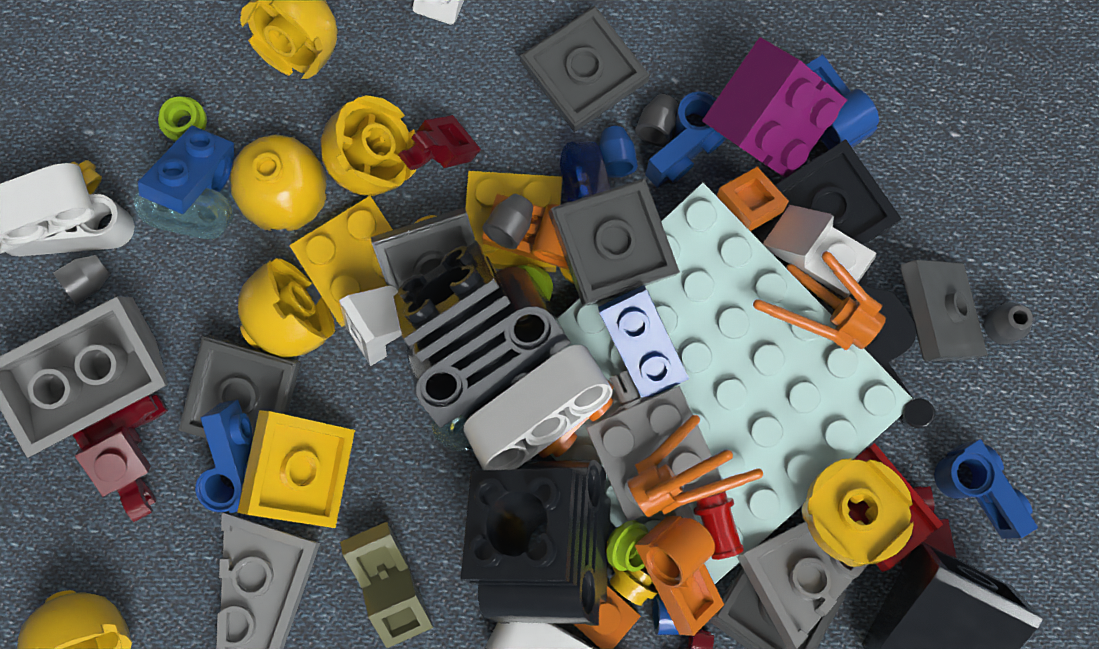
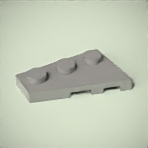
(796, 581)
(261, 583)

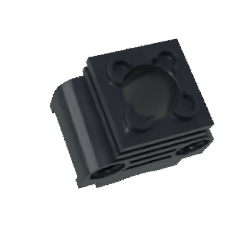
(473, 332)
(568, 568)

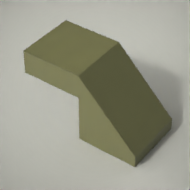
(387, 584)

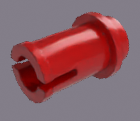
(719, 522)

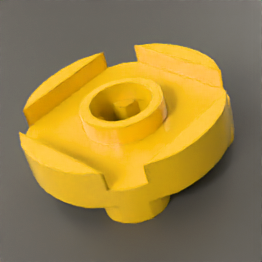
(852, 541)

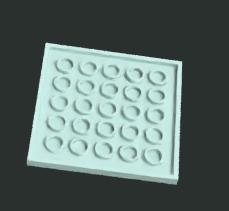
(754, 380)

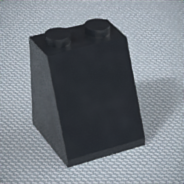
(950, 606)

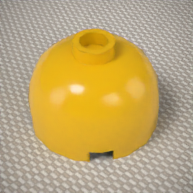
(291, 33)
(364, 145)
(278, 183)
(281, 313)
(75, 622)

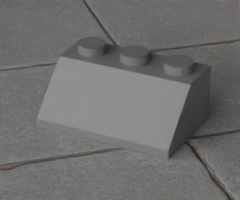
(79, 374)

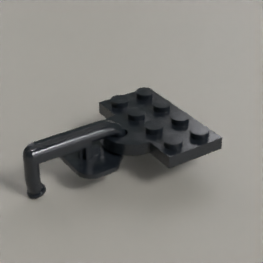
(844, 188)

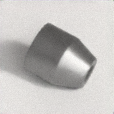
(658, 121)
(509, 221)
(82, 277)
(1001, 326)

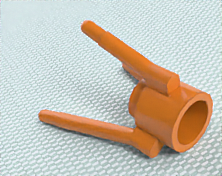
(855, 321)
(661, 490)

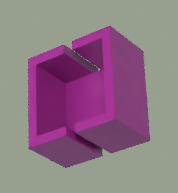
(775, 108)

